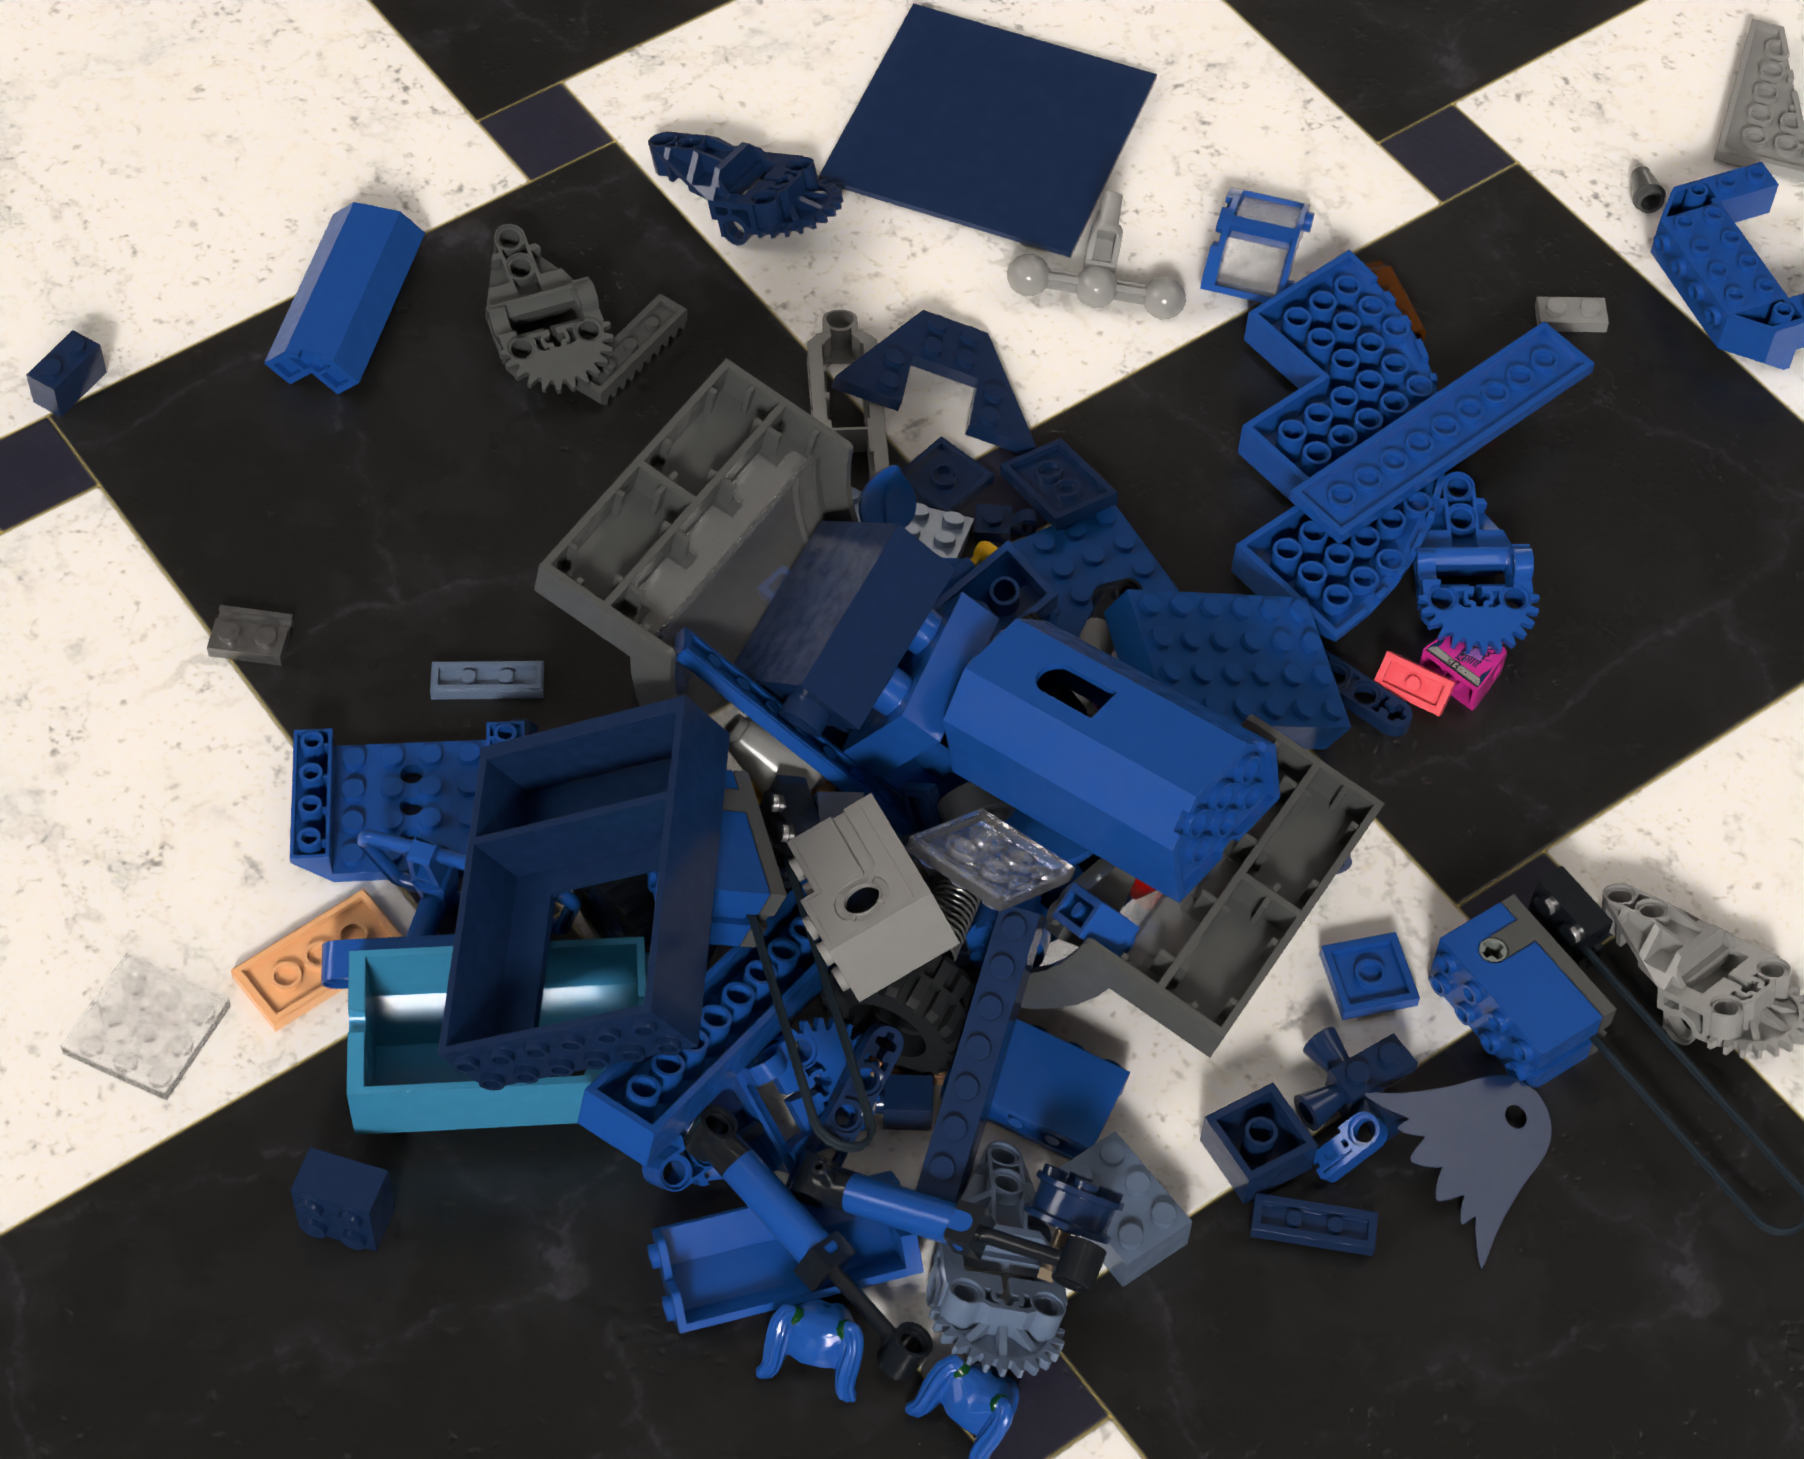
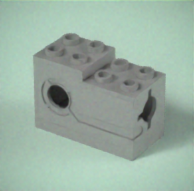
(867, 900)

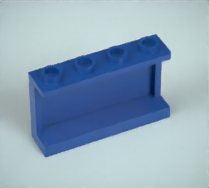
(1054, 1091)

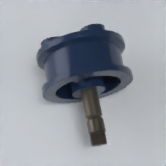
(1073, 1208)

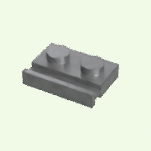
(250, 635)

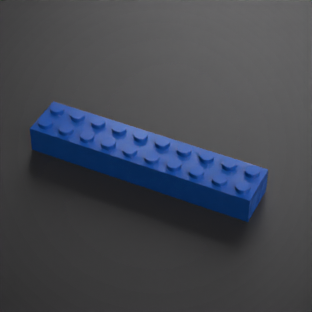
(654, 1100)

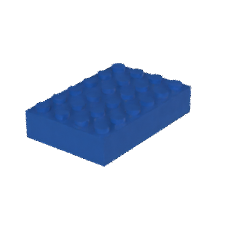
(1235, 657)

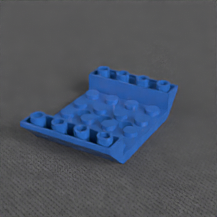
(362, 788)

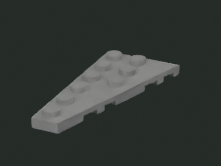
(1764, 109)

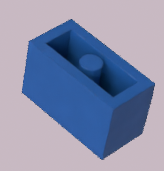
(1095, 919)

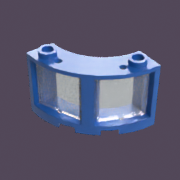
(1255, 245)

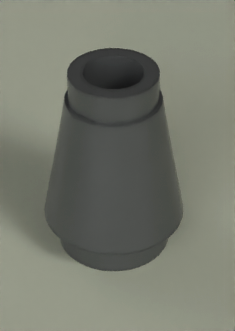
(1646, 190)

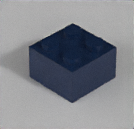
(1258, 1142)
(343, 1200)

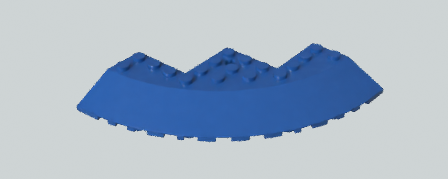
(1353, 376)

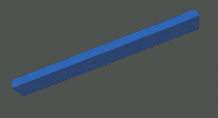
(764, 710)

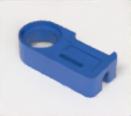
(1346, 1149)

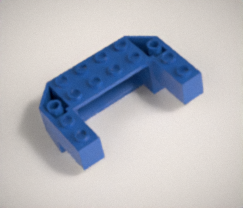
(1720, 270)

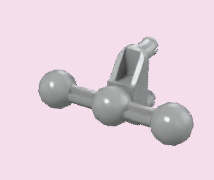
(1096, 283)

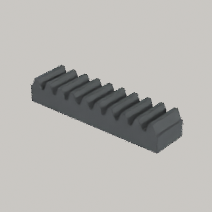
(635, 346)

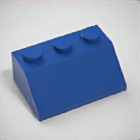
(1005, 587)

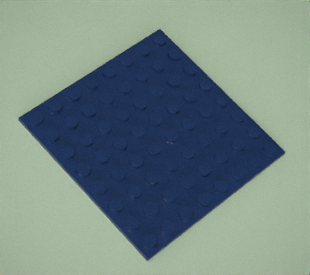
(989, 129)

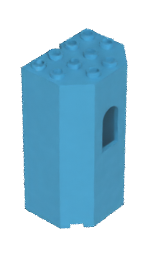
(396, 1029)

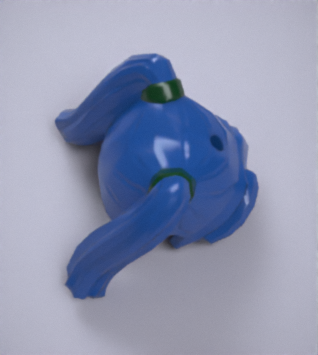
(815, 1336)
(971, 1398)

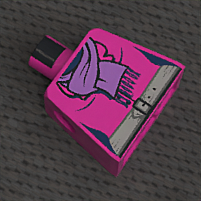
(1471, 671)

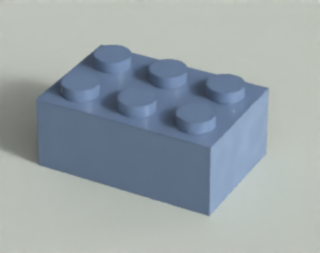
(1150, 1221)

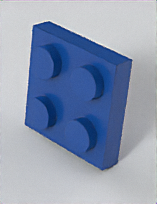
(1369, 976)

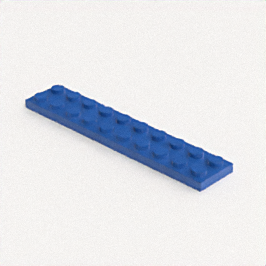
(1440, 432)

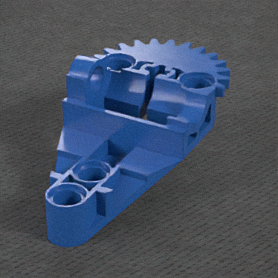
(1473, 551)
(823, 1067)

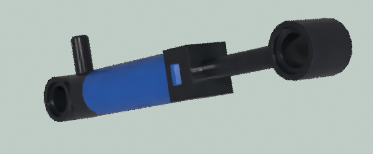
(960, 1226)
(819, 1255)

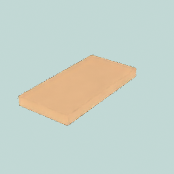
(287, 975)

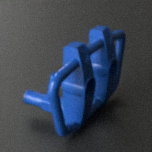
(436, 880)

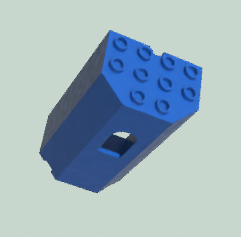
(1138, 784)

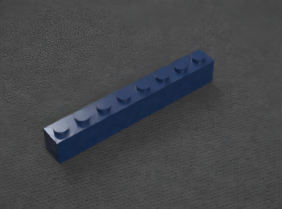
(981, 1054)

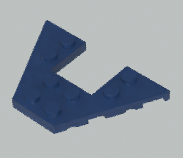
(951, 352)

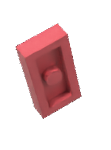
(1415, 683)

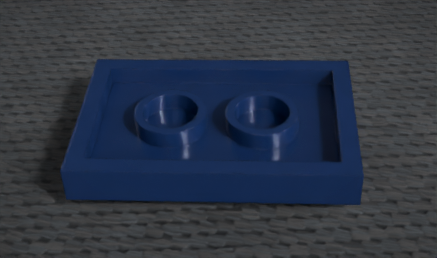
(1058, 484)

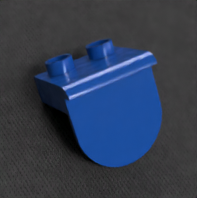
(905, 728)

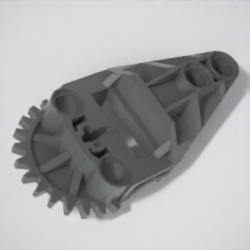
(538, 296)

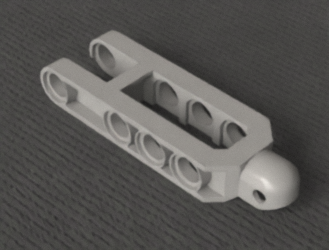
(844, 344)

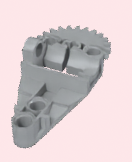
(1678, 951)

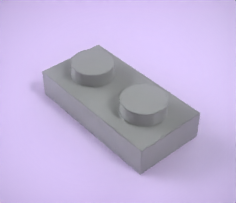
(1572, 313)

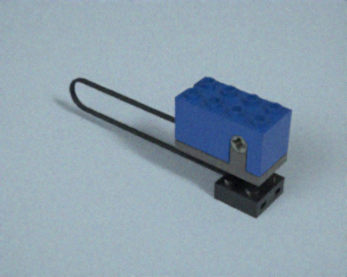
(752, 886)
(1526, 997)

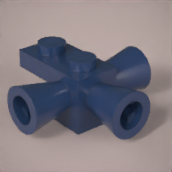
(1351, 1078)

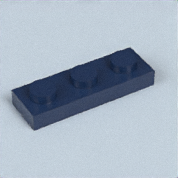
(1314, 1224)

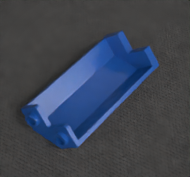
(345, 296)
(736, 1268)

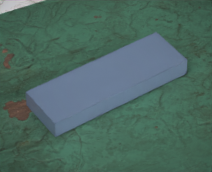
(487, 680)

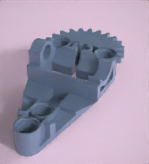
(966, 1304)

